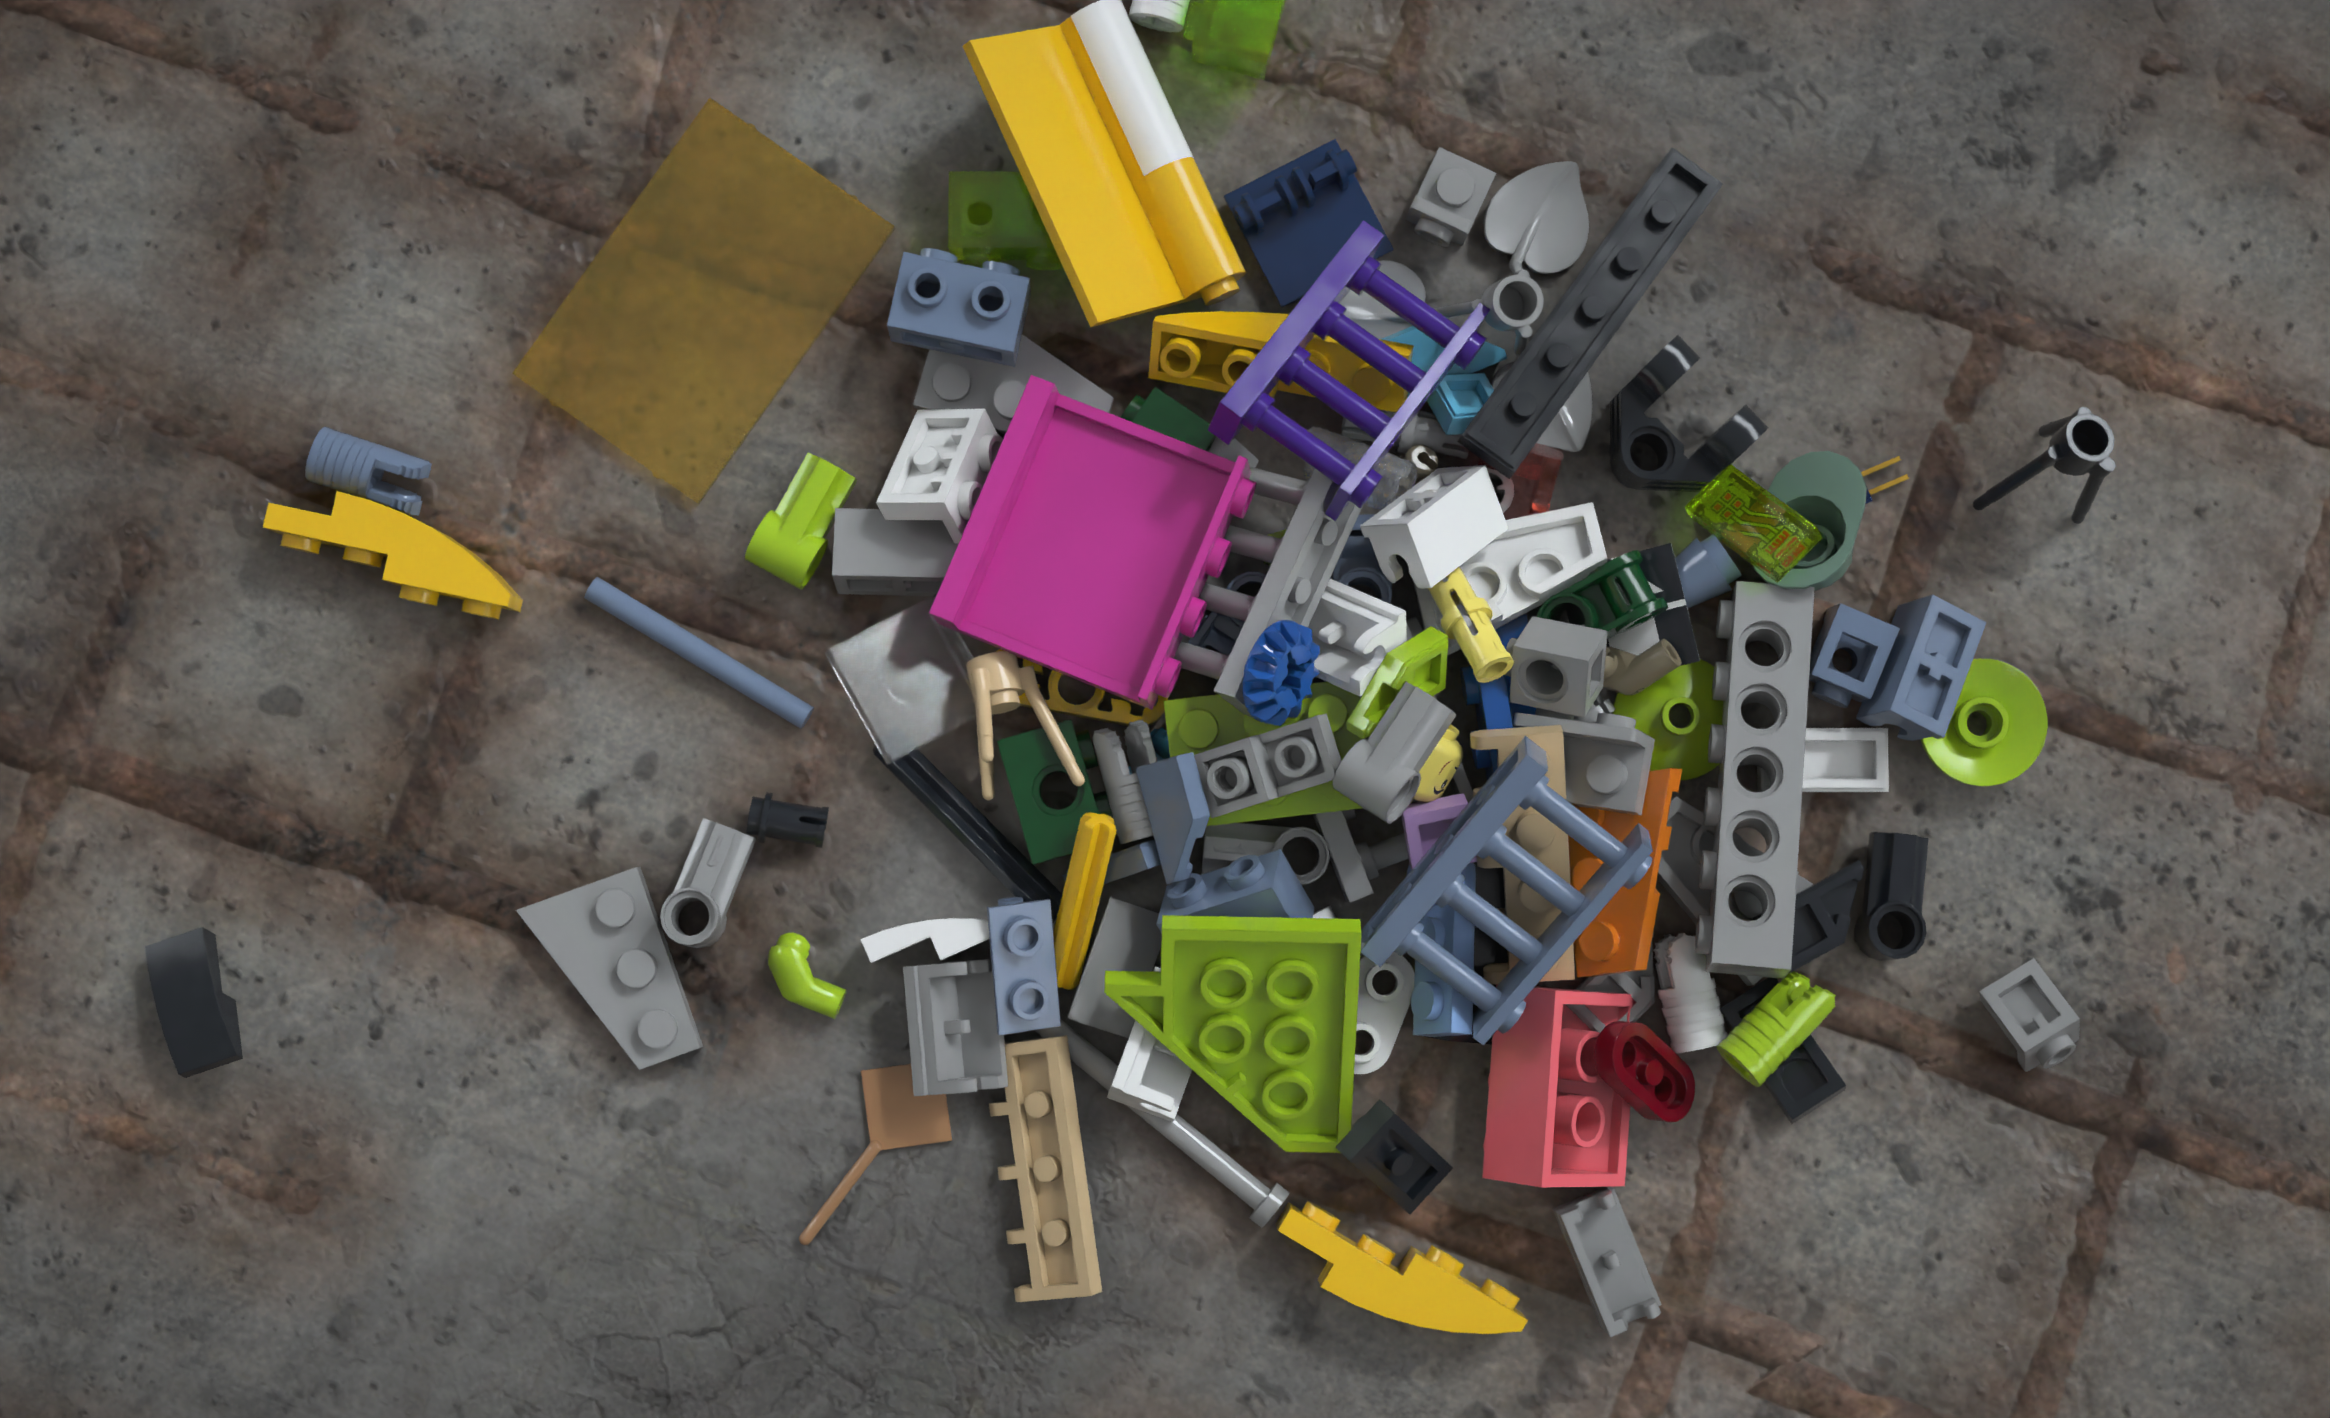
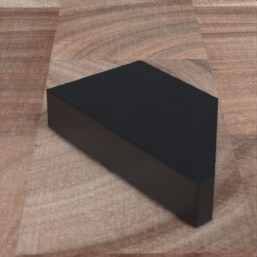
(1823, 914)

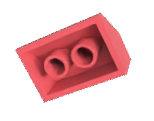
(1547, 1104)

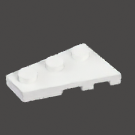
(1526, 565)

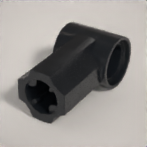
(1893, 887)

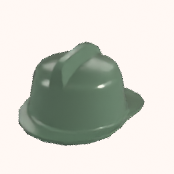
(1831, 496)

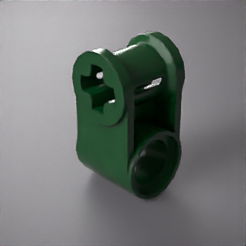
(1611, 597)

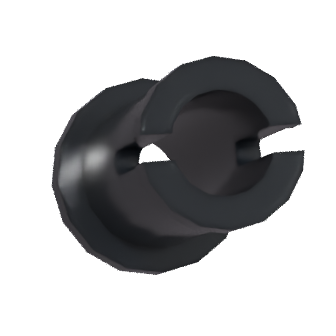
(786, 821)

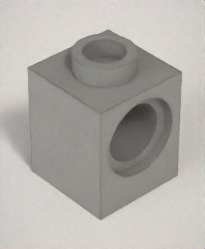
(1574, 650)

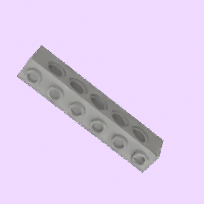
(1785, 623)

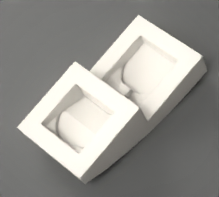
(947, 935)

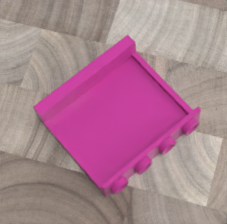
(1093, 545)

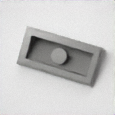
(1124, 942)

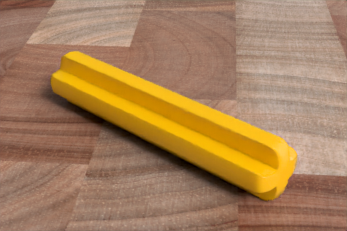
(1082, 896)

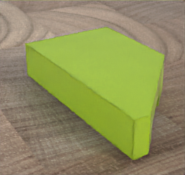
(1416, 661)

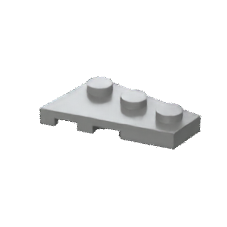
(619, 963)

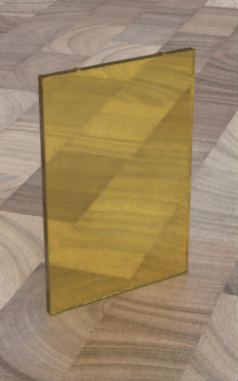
(704, 300)

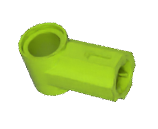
(794, 536)

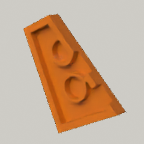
(1623, 930)

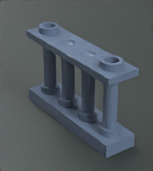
(1482, 833)

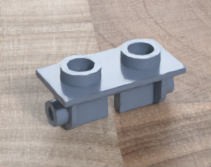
(1023, 965)

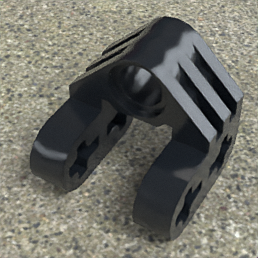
(1674, 469)

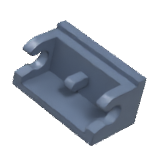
(1924, 669)

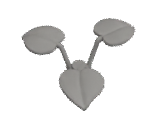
(1545, 226)

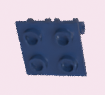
(1303, 218)

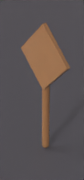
(894, 1121)

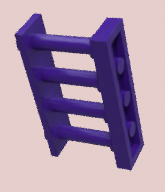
(1288, 361)

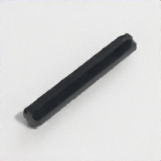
(973, 829)

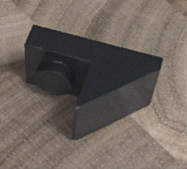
(1394, 1157)

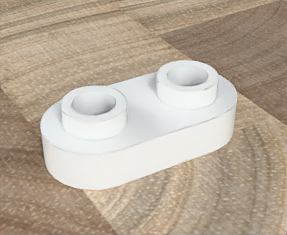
(1382, 1013)

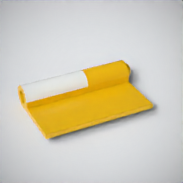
(1107, 165)

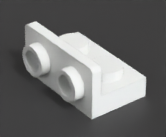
(941, 468)

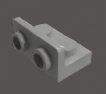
(1603, 760)

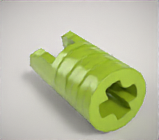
(1776, 1027)

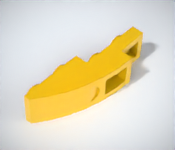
(1218, 346)
(417, 555)
(1419, 1292)

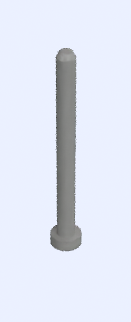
(1180, 1133)

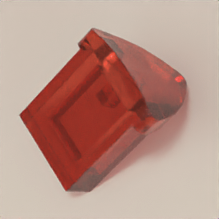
(1542, 466)

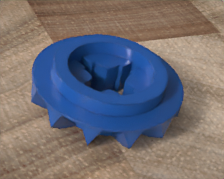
(1280, 672)

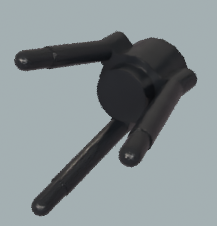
(2077, 447)

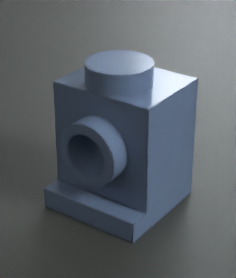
(1866, 641)

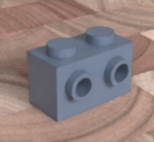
(959, 306)

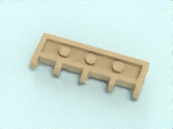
(1538, 838)
(1048, 1172)

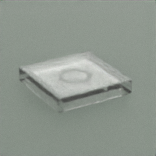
(906, 680)

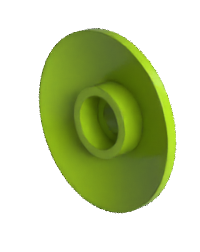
(2013, 731)
(1675, 746)

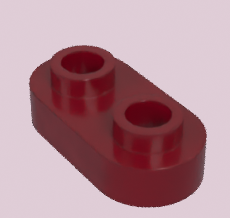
(1644, 1071)

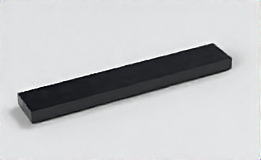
(1589, 313)

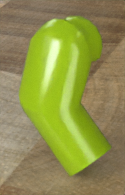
(796, 980)

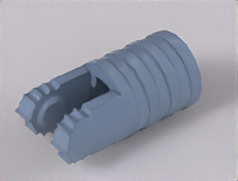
(358, 467)

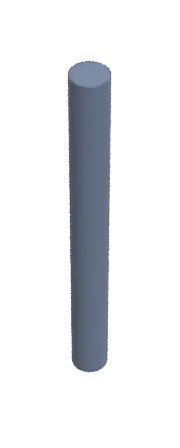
(699, 652)

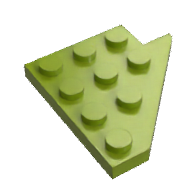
(1259, 1017)

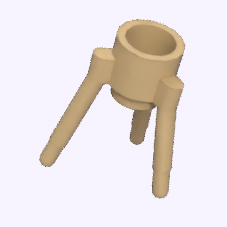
(996, 689)

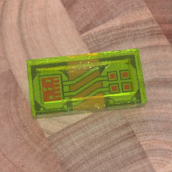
(1753, 523)

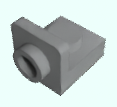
(1449, 198)
(2033, 1016)

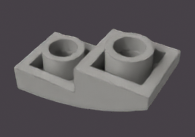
(1268, 765)

